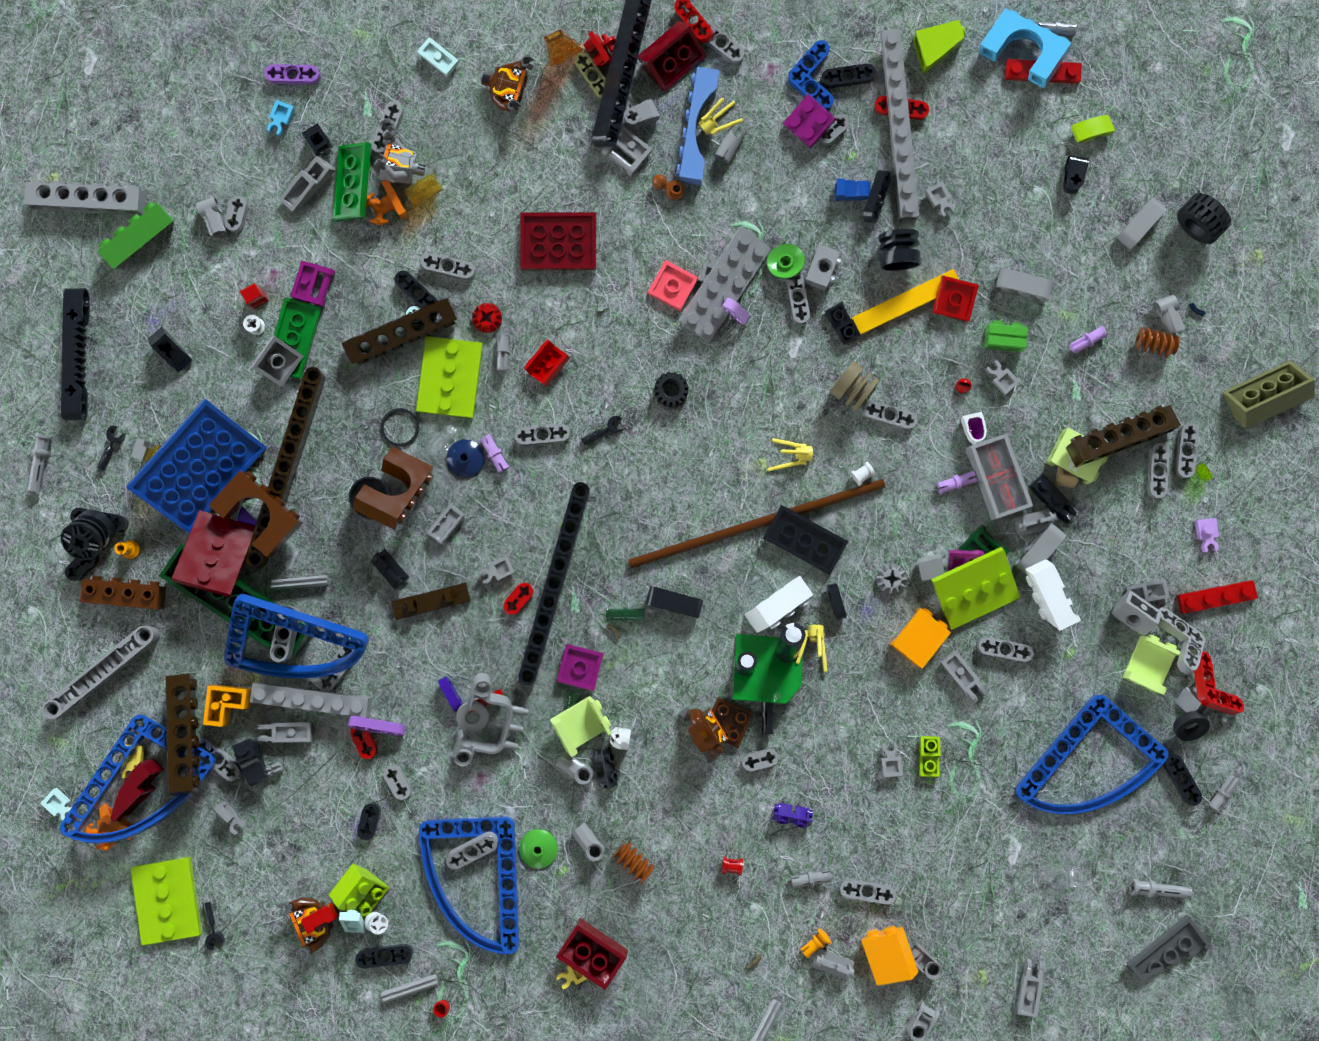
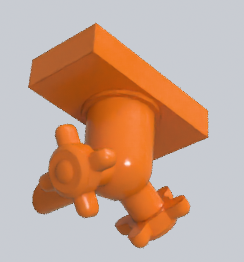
(385, 204)
(106, 825)

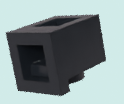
(314, 136)

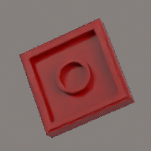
(955, 298)

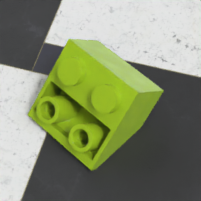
(358, 891)

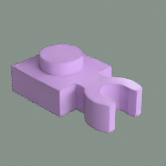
(1207, 530)

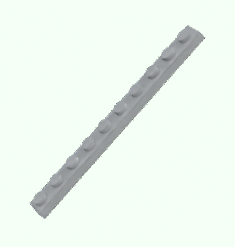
(899, 124)

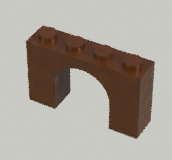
(393, 509)
(282, 521)

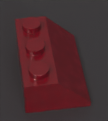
(672, 55)
(592, 953)

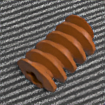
(1157, 341)
(633, 861)

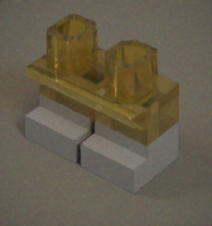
(144, 450)

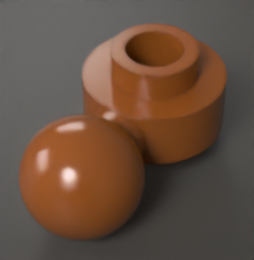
(659, 182)

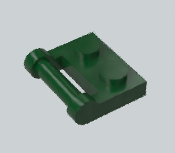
(973, 543)

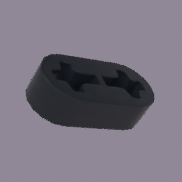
(83, 571)
(836, 601)
(364, 819)

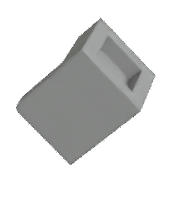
(1189, 700)

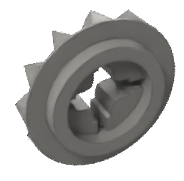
(886, 571)

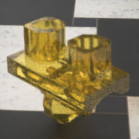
(423, 190)

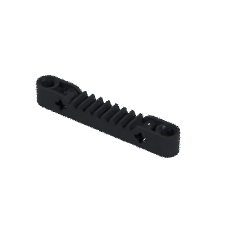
(76, 305)

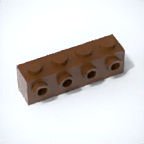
(123, 594)

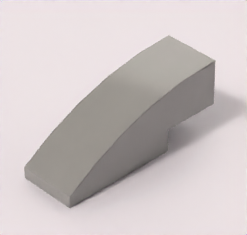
(307, 183)

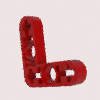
(1207, 691)

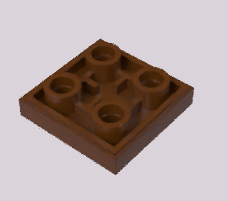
(732, 719)

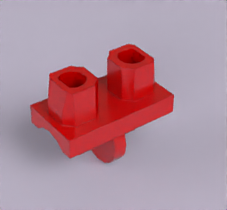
(595, 42)

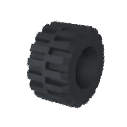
(1204, 218)

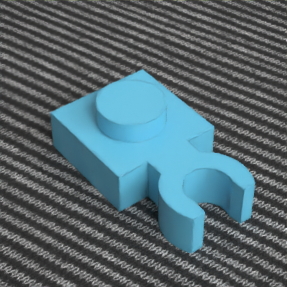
(280, 114)

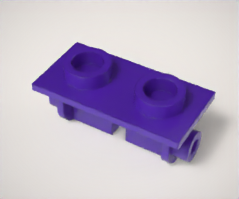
(799, 818)

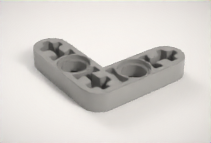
(1191, 639)

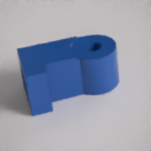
(851, 190)

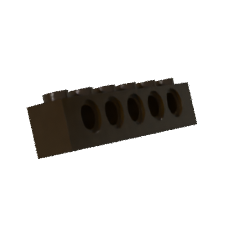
(353, 345)
(1082, 454)
(174, 686)

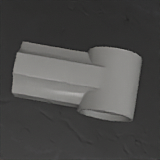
(210, 212)
(1167, 309)
(573, 767)
(587, 840)

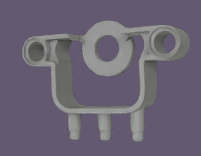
(472, 745)

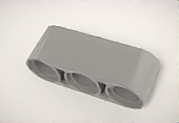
(1141, 223)
(1024, 285)
(1041, 547)
(279, 642)

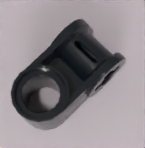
(1074, 171)

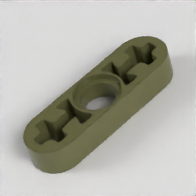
(592, 68)

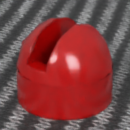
(963, 389)
(439, 1008)

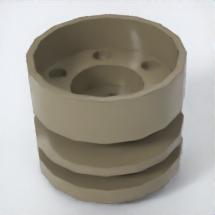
(854, 386)

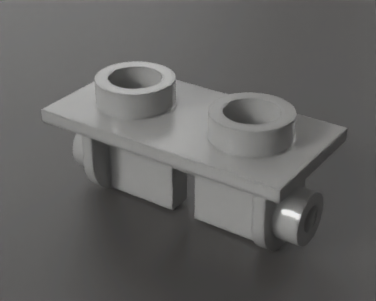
(1034, 522)
(833, 964)

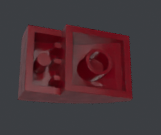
(135, 788)

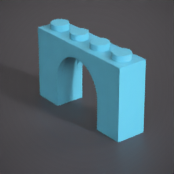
(1013, 27)

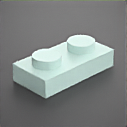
(438, 57)
(352, 921)

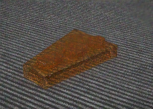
(560, 47)

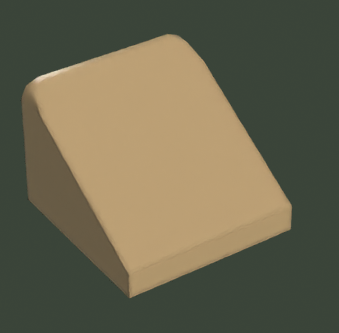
(1065, 478)

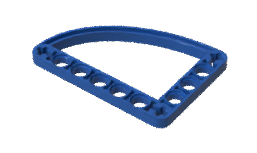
(291, 623)
(116, 768)
(1110, 797)
(444, 904)

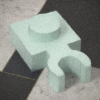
(56, 803)

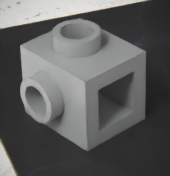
(932, 566)

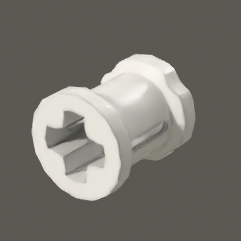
(260, 325)
(863, 473)

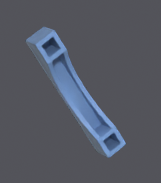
(705, 88)

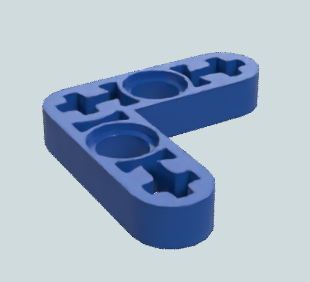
(806, 79)

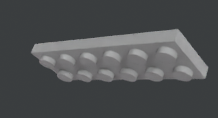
(724, 281)

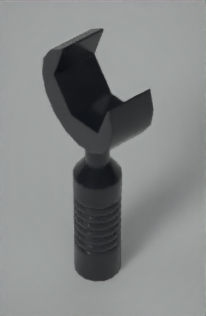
(599, 433)
(108, 450)
(210, 922)

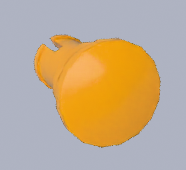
(129, 549)
(816, 943)

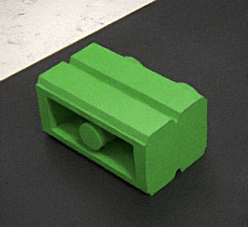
(1005, 337)

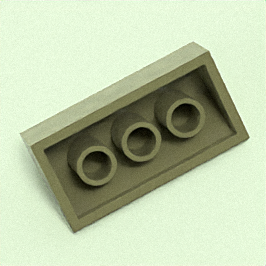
(1269, 394)

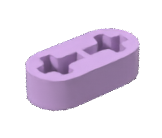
(735, 311)

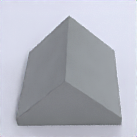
(277, 361)

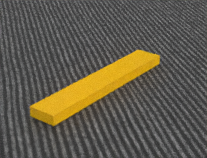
(899, 305)

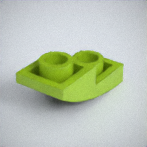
(1091, 128)
(929, 756)

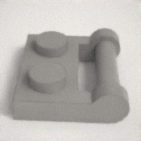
(633, 147)

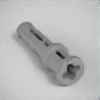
(39, 453)
(1151, 889)

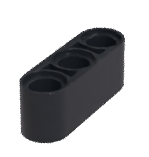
(674, 602)

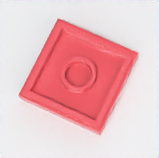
(673, 285)

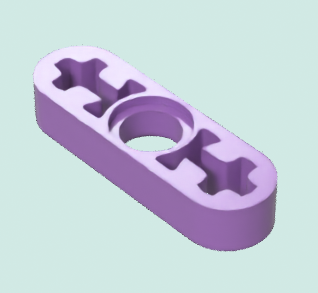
(278, 79)
(376, 726)

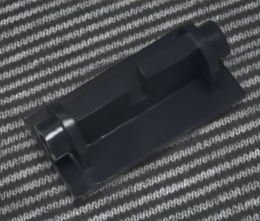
(389, 568)
(605, 759)

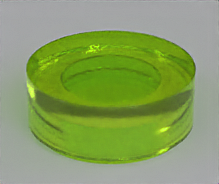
(1203, 472)

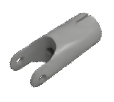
(729, 146)

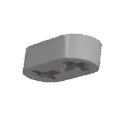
(835, 132)
(232, 213)
(758, 755)
(401, 779)

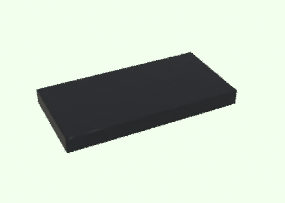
(805, 539)

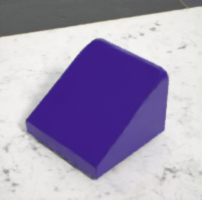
(245, 517)

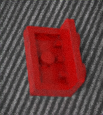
(546, 363)

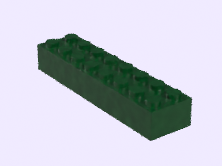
(222, 606)

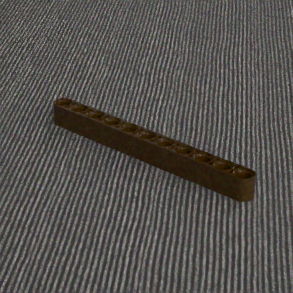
(284, 457)

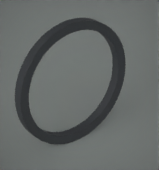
(396, 410)

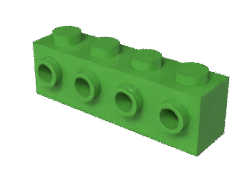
(135, 235)

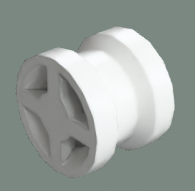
(379, 925)

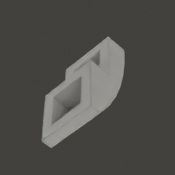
(1151, 590)

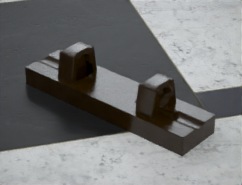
(431, 601)

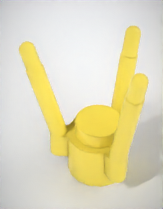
(708, 121)
(802, 452)
(816, 635)

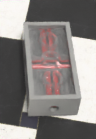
(999, 476)

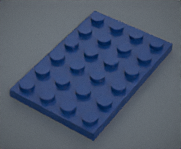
(195, 465)

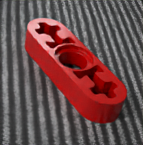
(700, 23)
(914, 114)

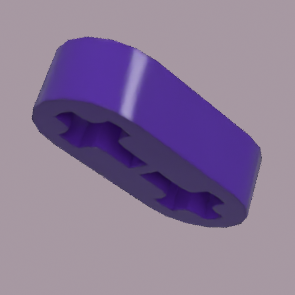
(450, 693)

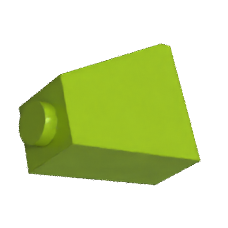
(937, 42)

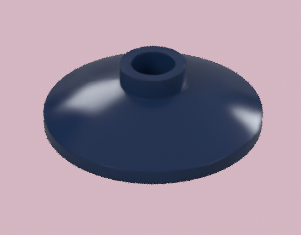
(472, 464)

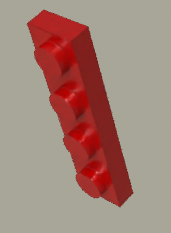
(1066, 73)
(1217, 596)

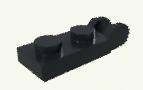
(1053, 498)

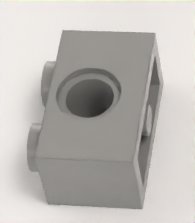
(823, 256)
(1136, 613)

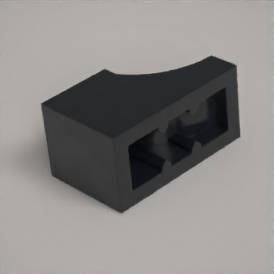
(169, 349)
(250, 759)

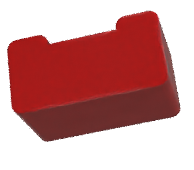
(254, 296)
(324, 914)

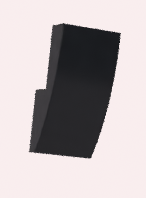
(841, 323)

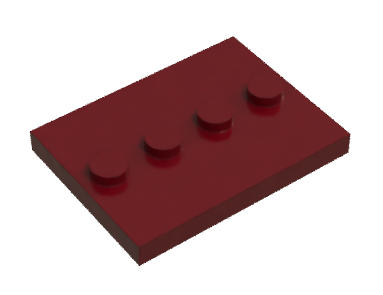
(558, 240)
(214, 554)

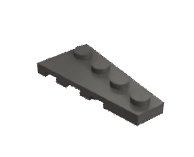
(1175, 944)

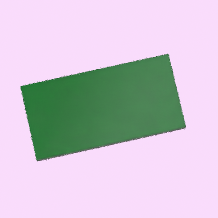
(351, 181)
(297, 329)

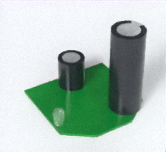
(767, 666)

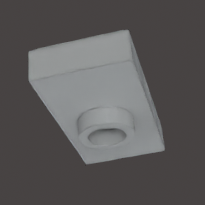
(446, 524)

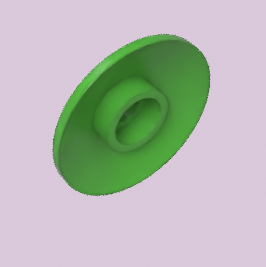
(785, 254)
(542, 839)

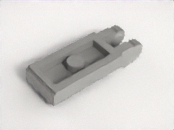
(962, 674)
(287, 732)
(1030, 990)

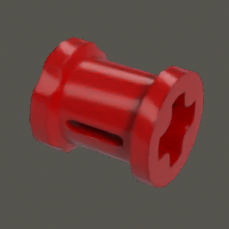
(732, 866)

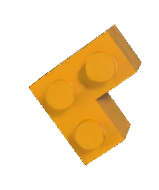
(221, 700)

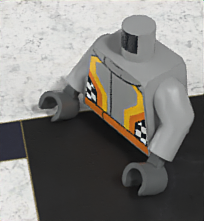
(398, 162)

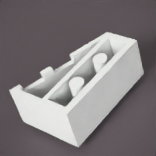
(1050, 595)
(779, 605)

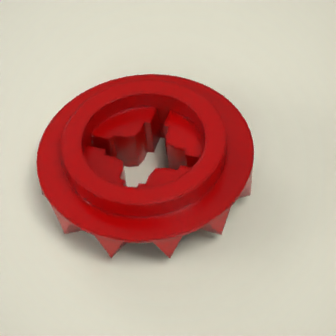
(487, 327)

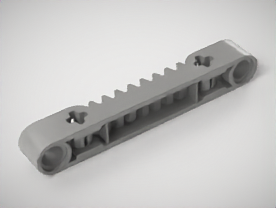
(99, 672)

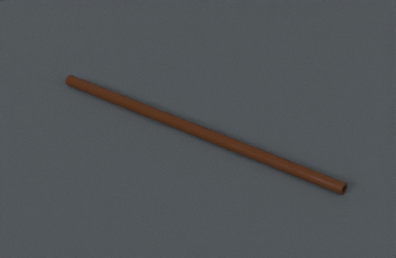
(754, 524)

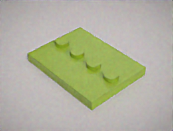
(449, 377)
(976, 588)
(166, 900)

